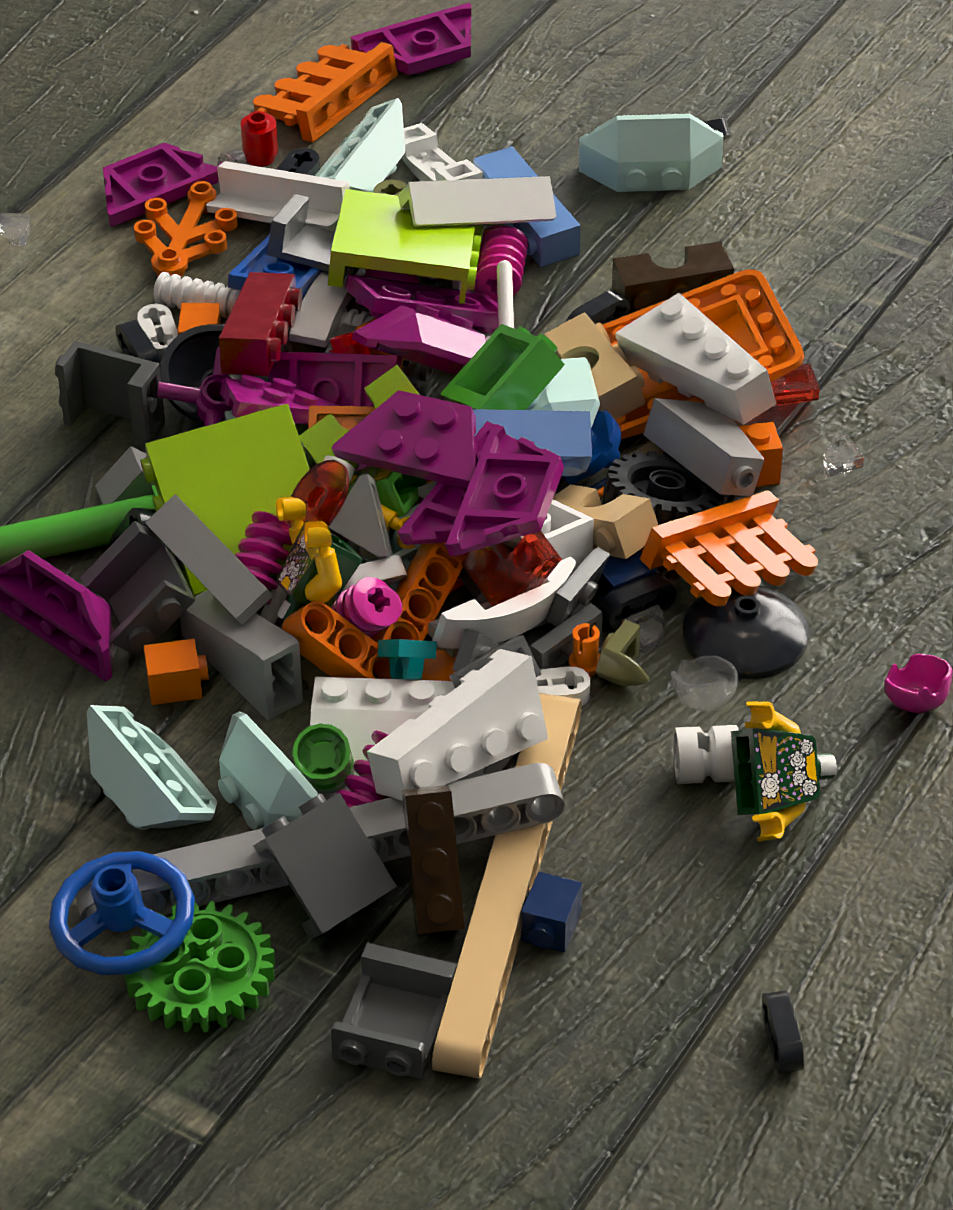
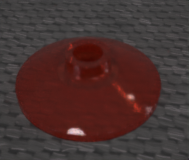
(323, 491)

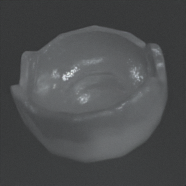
(705, 682)

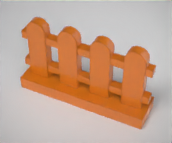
(329, 88)
(713, 536)

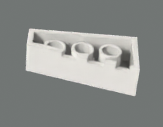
(698, 358)
(466, 730)

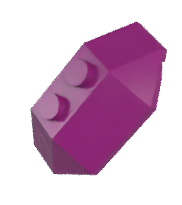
(423, 337)
(58, 611)

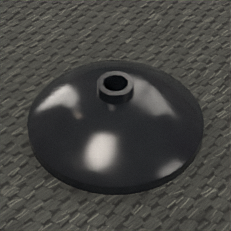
(190, 361)
(753, 632)

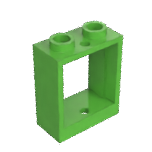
(506, 371)

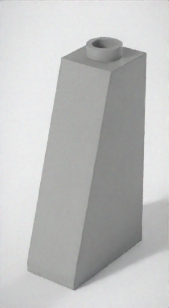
(705, 445)
(252, 657)

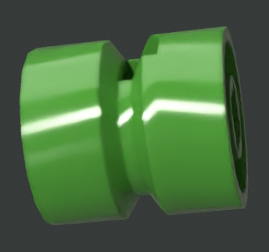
(323, 757)

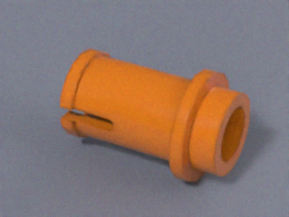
(585, 648)

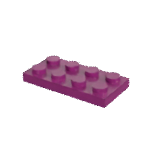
(386, 295)

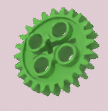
(209, 975)

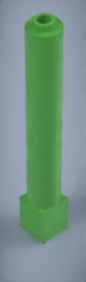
(69, 530)

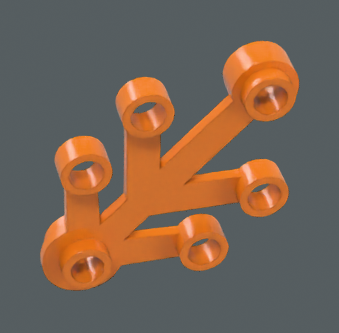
(175, 257)

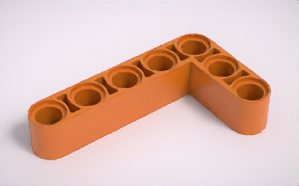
(361, 651)

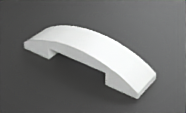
(430, 162)
(320, 312)
(506, 618)

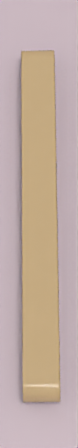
(496, 918)

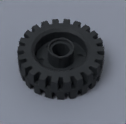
(663, 480)

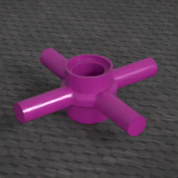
(207, 408)

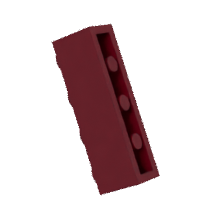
(259, 324)

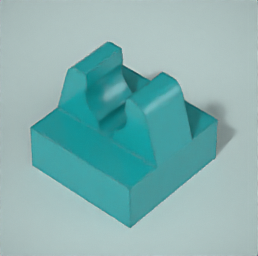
(407, 656)

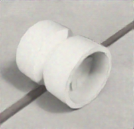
(703, 754)

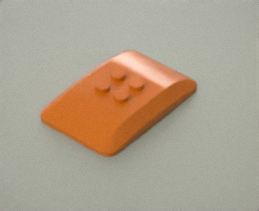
(744, 311)

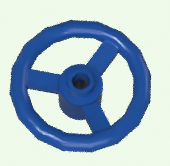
(120, 909)

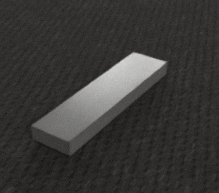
(209, 559)

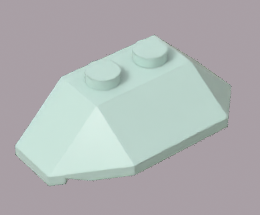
(369, 149)
(651, 152)
(570, 390)
(144, 772)
(260, 776)

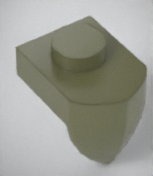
(619, 656)

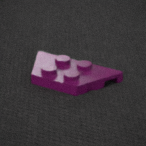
(425, 40)
(153, 173)
(334, 375)
(254, 395)
(415, 438)
(506, 493)
(438, 510)

